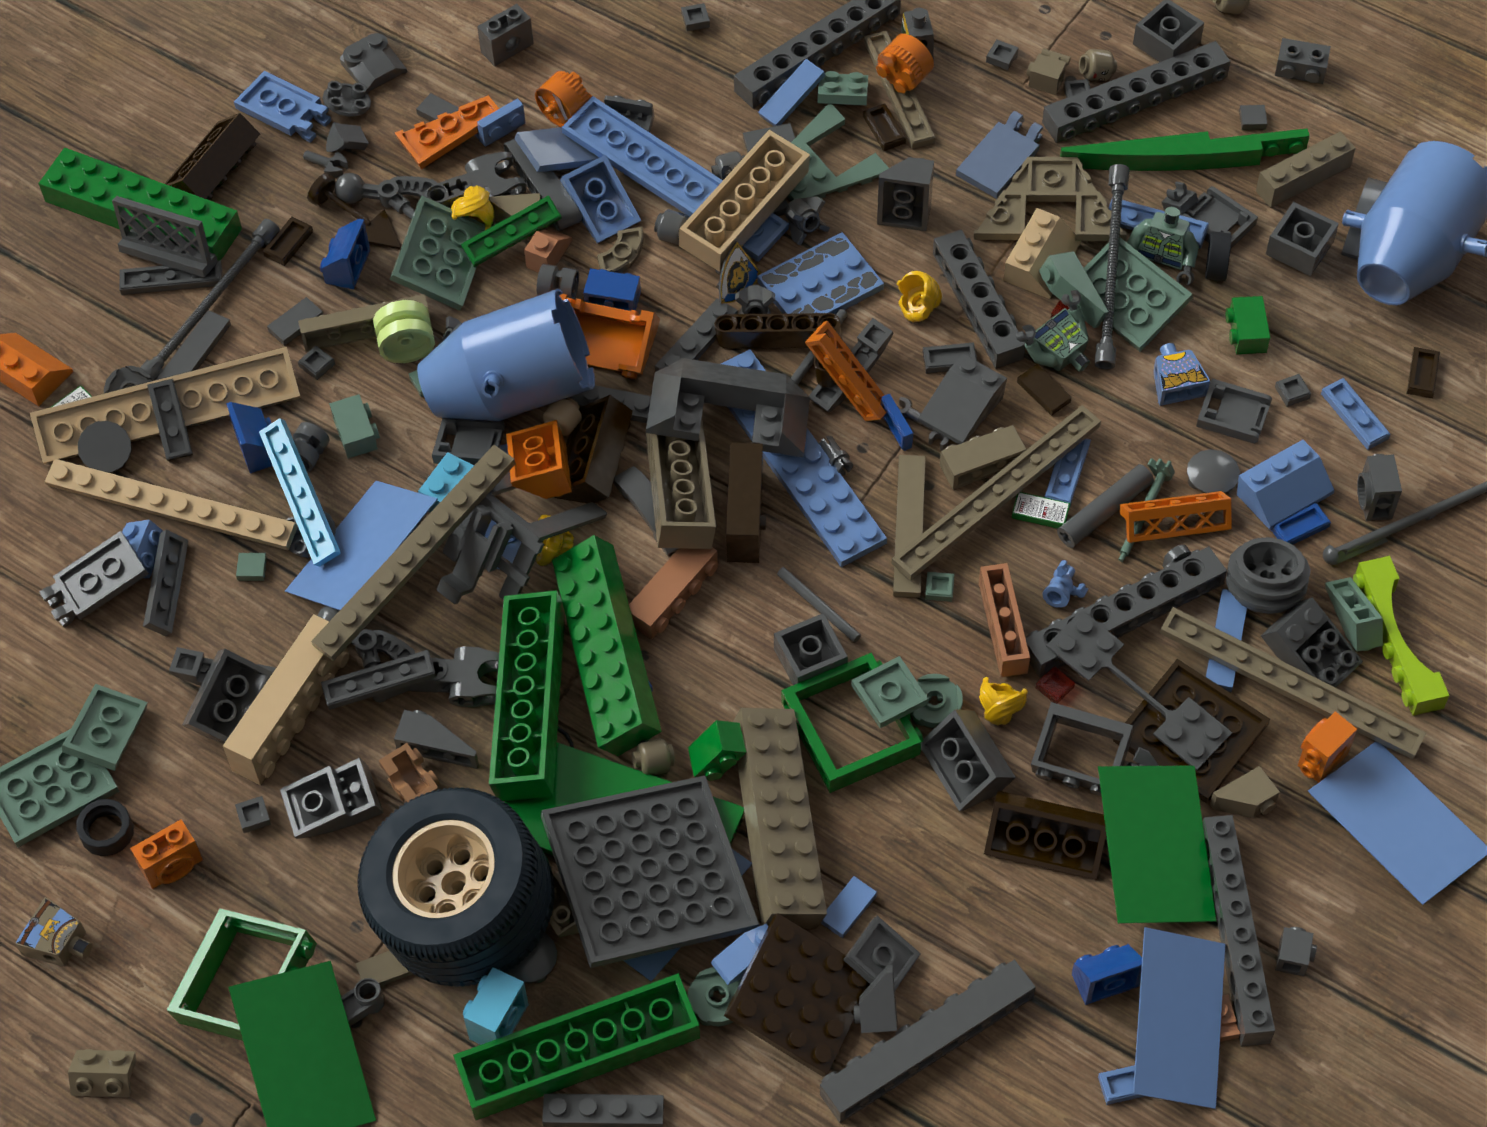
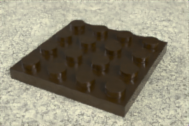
(1236, 715)
(798, 995)

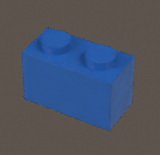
(612, 289)

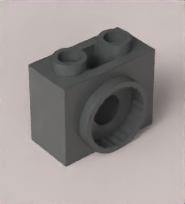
(505, 35)
(1379, 487)

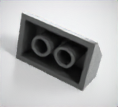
(906, 194)
(225, 695)
(966, 759)

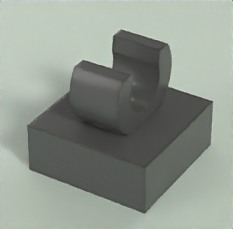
(1180, 198)

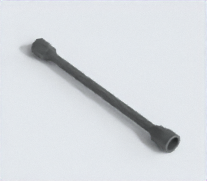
(262, 236)
(1105, 351)

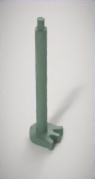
(1162, 472)

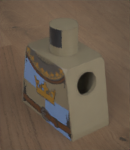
(53, 936)

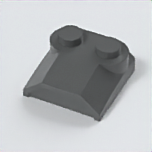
(372, 61)

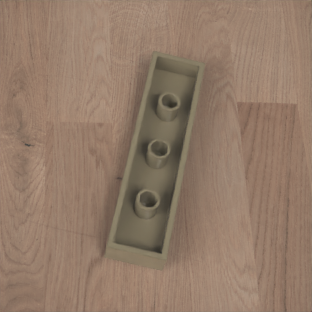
(344, 326)

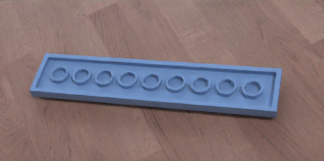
(657, 166)
(818, 489)

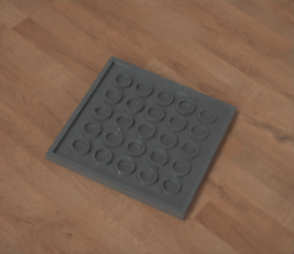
(648, 871)

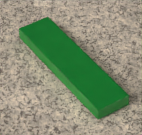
(511, 231)

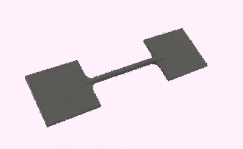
(1187, 730)

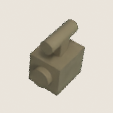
(1048, 71)

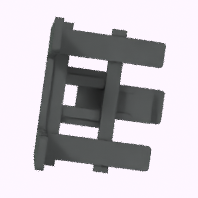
(478, 553)

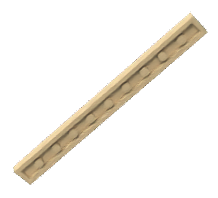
(171, 504)

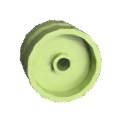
(403, 331)

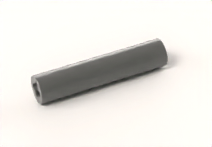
(1105, 506)

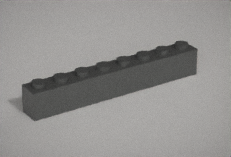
(926, 1040)

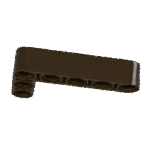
(775, 331)

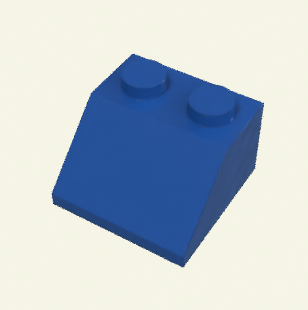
(346, 255)
(247, 423)
(1107, 973)

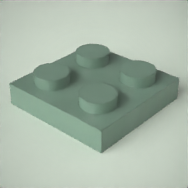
(843, 88)
(889, 692)

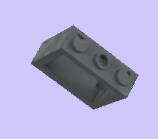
(1083, 721)

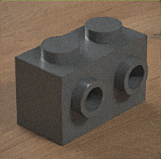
(1302, 63)

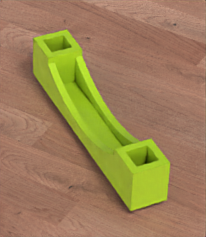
(1420, 686)

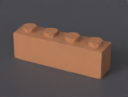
(671, 588)
(1004, 620)

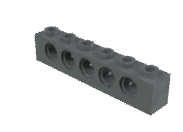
(979, 298)

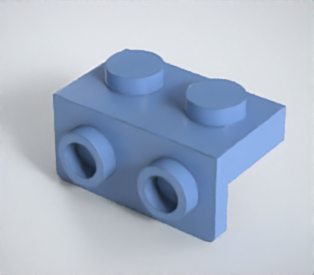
(501, 122)
(144, 539)

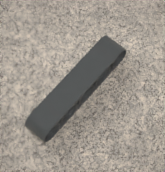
(546, 184)

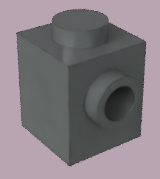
(1295, 951)

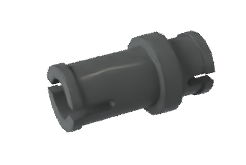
(837, 457)

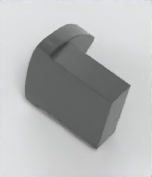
(345, 136)

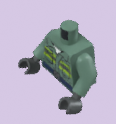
(1167, 241)
(1060, 338)

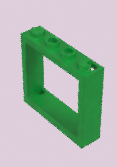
(863, 768)
(211, 955)

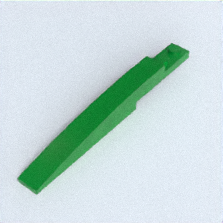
(1188, 151)

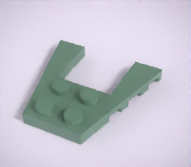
(820, 179)

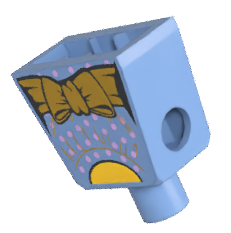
(1178, 376)

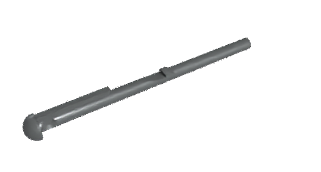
(1373, 539)

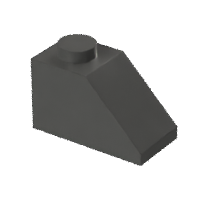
(878, 1004)

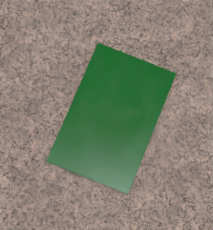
(1156, 844)
(302, 1049)

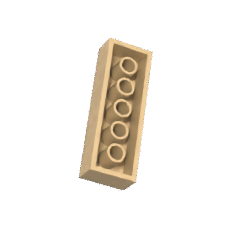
(744, 199)
(282, 706)

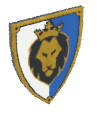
(736, 274)

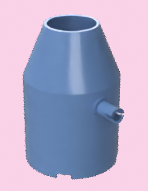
(1421, 223)
(508, 362)

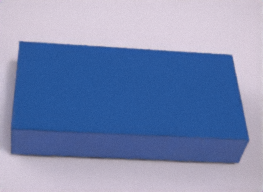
(897, 422)
(1301, 524)

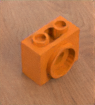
(1326, 746)
(167, 855)

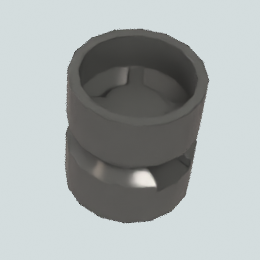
(550, 276)
(310, 443)

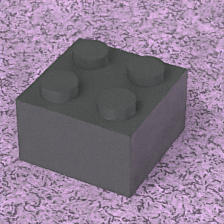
(1168, 31)
(1302, 238)
(809, 649)

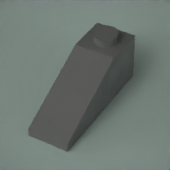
(433, 740)

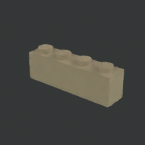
(1305, 169)

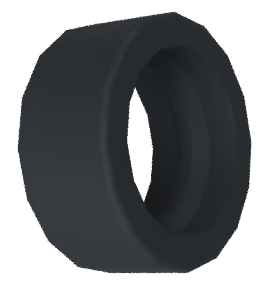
(1218, 256)
(95, 810)

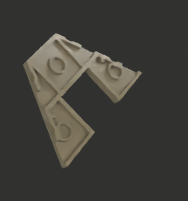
(1048, 181)

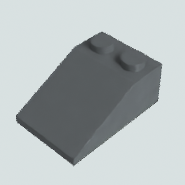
(963, 399)

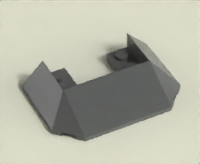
(687, 384)

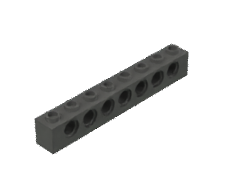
(816, 43)
(1135, 92)
(1140, 611)
(1237, 933)

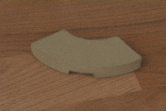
(624, 252)

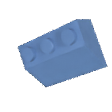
(1285, 484)

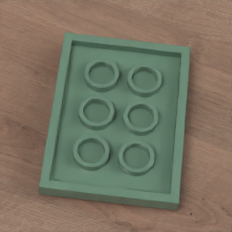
(433, 254)
(1143, 294)
(48, 789)

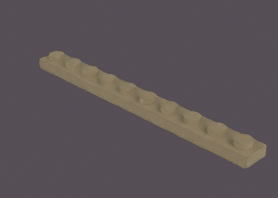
(995, 493)
(413, 553)
(1292, 682)

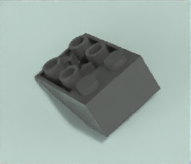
(1312, 643)

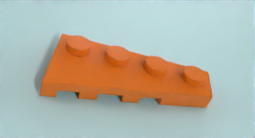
(438, 137)

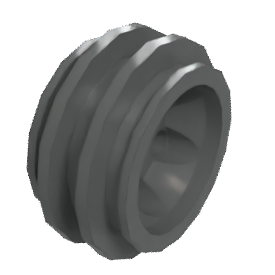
(1268, 575)

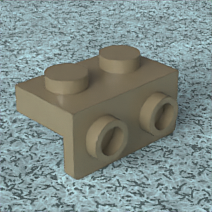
(101, 1073)

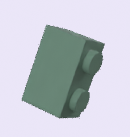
(354, 426)

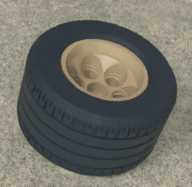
(456, 933)

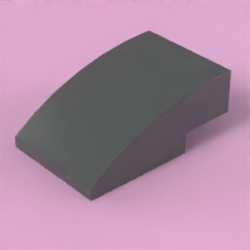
(331, 799)

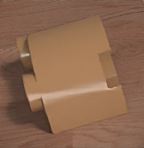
(407, 774)

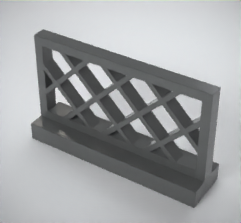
(158, 247)

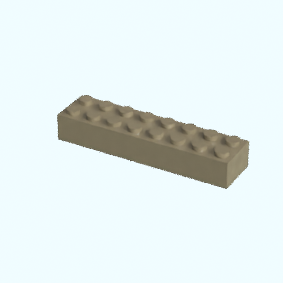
(779, 818)

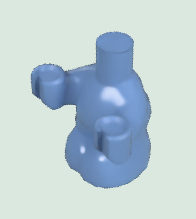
(1061, 586)

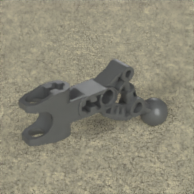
(480, 171)
(454, 676)

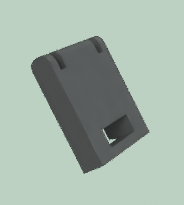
(1222, 214)
(1239, 414)
(471, 439)

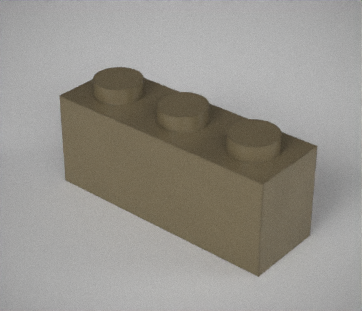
(980, 456)

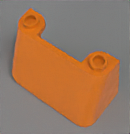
(616, 337)

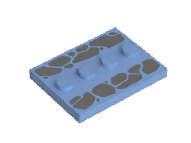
(822, 279)

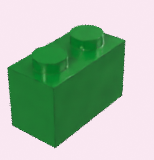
(1248, 325)
(717, 750)

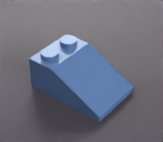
(600, 199)

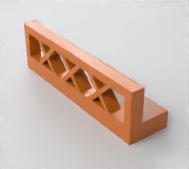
(843, 374)
(1177, 506)

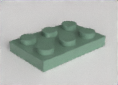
(104, 727)

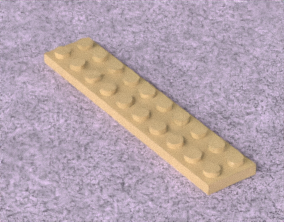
(202, 394)

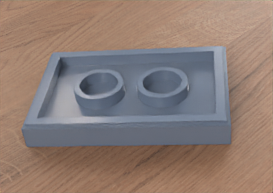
(552, 150)

